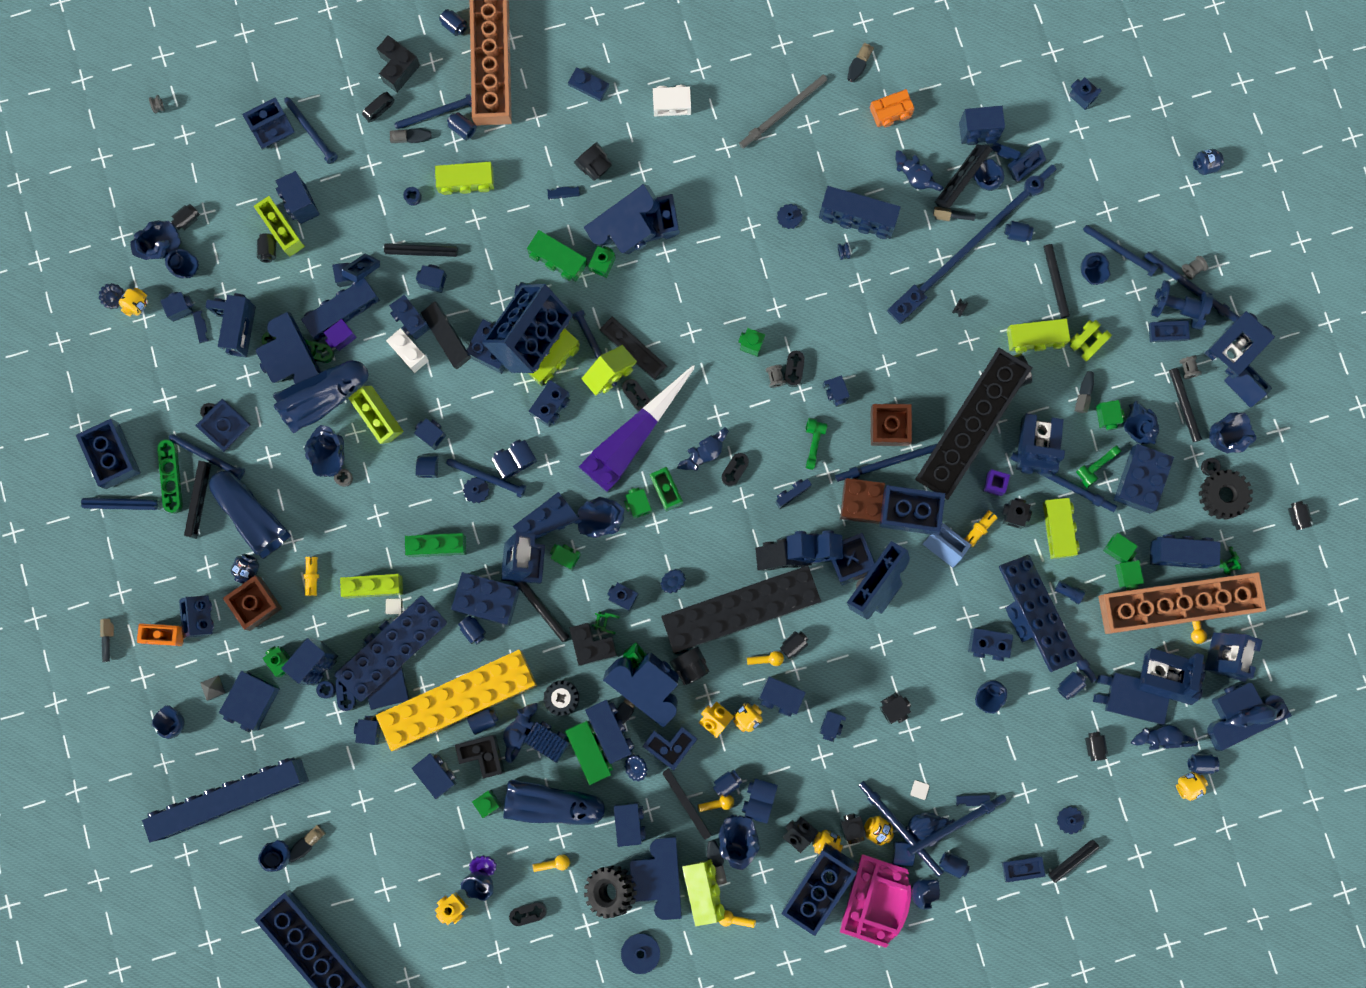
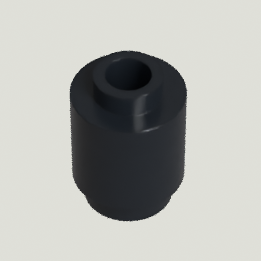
(185, 217)
(266, 248)
(1300, 515)
(794, 644)
(1096, 746)

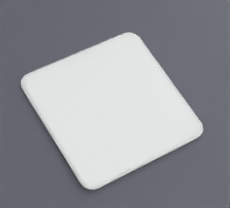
(393, 606)
(919, 790)

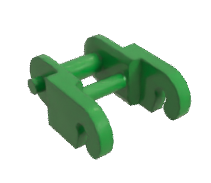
(1234, 558)
(603, 629)

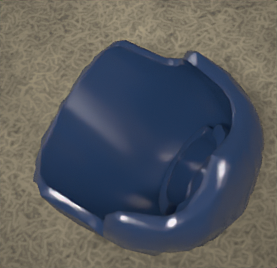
(989, 175)
(181, 263)
(1095, 268)
(991, 696)
(168, 722)
(274, 856)
(478, 885)
(925, 892)

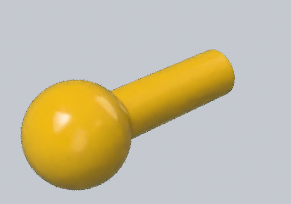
(1198, 634)
(775, 658)
(725, 803)
(561, 863)
(730, 919)

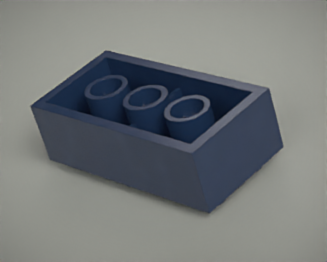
(859, 212)
(817, 876)

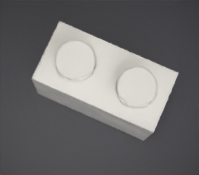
(671, 100)
(407, 350)

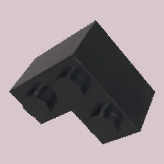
(400, 63)
(774, 557)
(587, 649)
(484, 750)

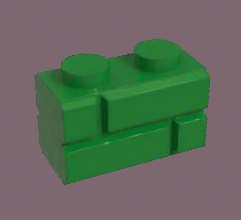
(666, 489)

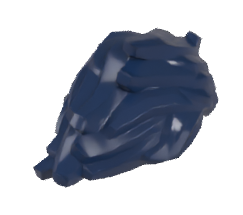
(1141, 424)
(927, 824)

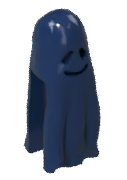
(320, 394)
(252, 520)
(549, 805)

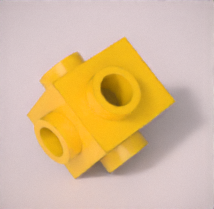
(715, 719)
(455, 903)

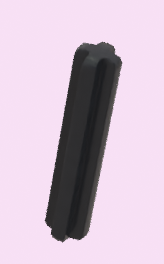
(1073, 861)

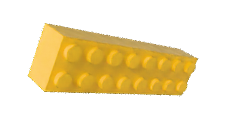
(456, 700)

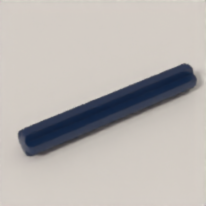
(113, 503)

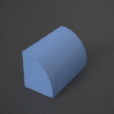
(947, 545)

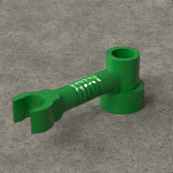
(815, 428)
(1088, 475)

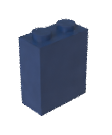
(248, 701)

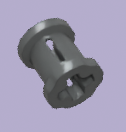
(1195, 267)
(1190, 367)
(775, 376)

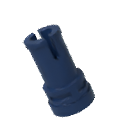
(1074, 594)

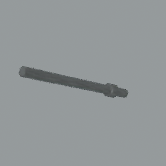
(756, 133)

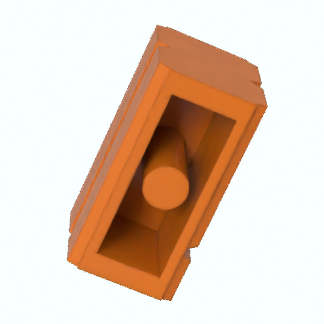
(892, 108)
(160, 634)

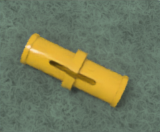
(980, 528)
(311, 576)

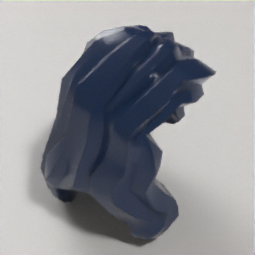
(155, 240)
(1232, 433)
(325, 451)
(600, 517)
(738, 841)

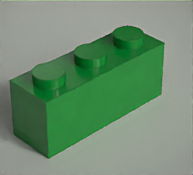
(556, 256)
(435, 545)
(589, 752)

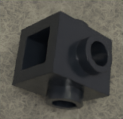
(1012, 518)
(800, 834)

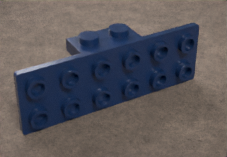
(1036, 615)
(390, 647)

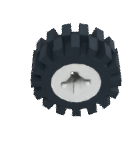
(567, 699)

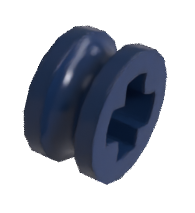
(410, 201)
(843, 251)
(327, 684)

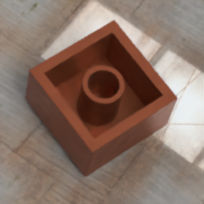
(891, 425)
(862, 501)
(252, 603)

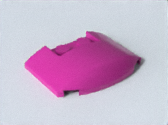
(877, 902)

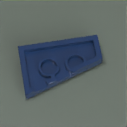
(548, 517)

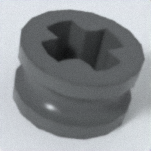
(156, 104)
(347, 482)

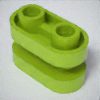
(1090, 328)

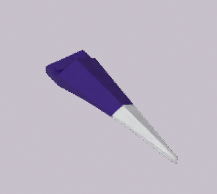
(614, 455)

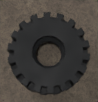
(1215, 504)
(598, 893)

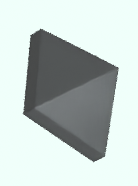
(212, 687)

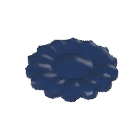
(789, 216)
(110, 295)
(476, 490)
(673, 581)
(636, 768)
(1070, 820)

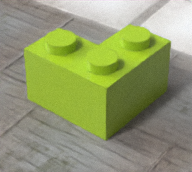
(609, 369)

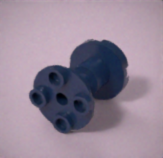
(1189, 307)

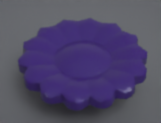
(483, 864)

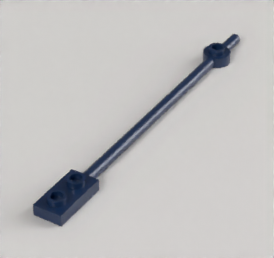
(915, 296)

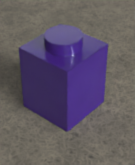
(339, 335)
(996, 482)

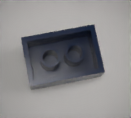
(108, 454)
(1143, 478)
(912, 510)
(1185, 552)
(485, 598)
(310, 662)
(782, 696)
(610, 731)

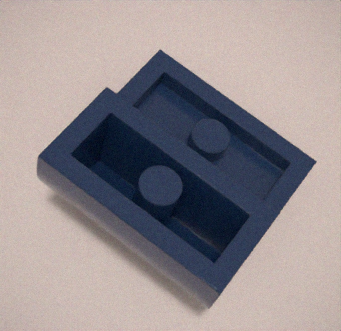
(268, 123)
(664, 219)

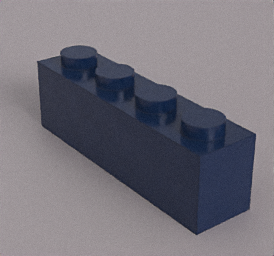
(343, 306)

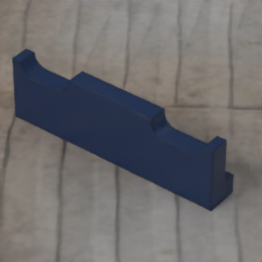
(1005, 152)
(563, 192)
(200, 326)
(974, 800)

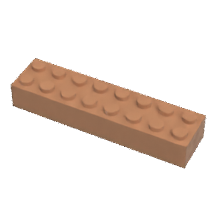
(490, 62)
(1182, 603)

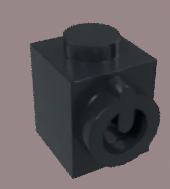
(895, 708)
(852, 828)

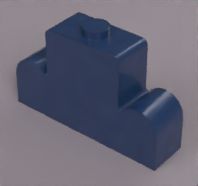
(626, 222)
(287, 353)
(880, 583)
(646, 686)
(1228, 704)
(659, 878)

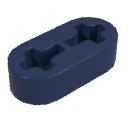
(340, 694)

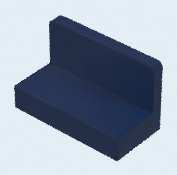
(1249, 386)

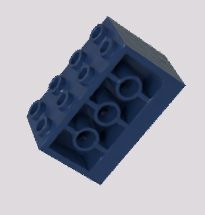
(528, 328)

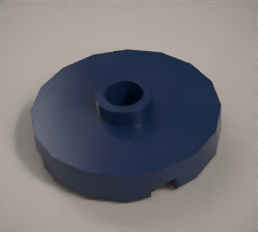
(651, 951)

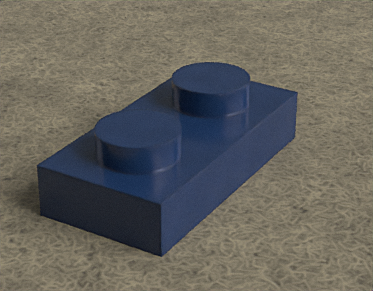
(588, 84)
(1026, 162)
(360, 268)
(1169, 331)
(786, 497)
(1023, 869)

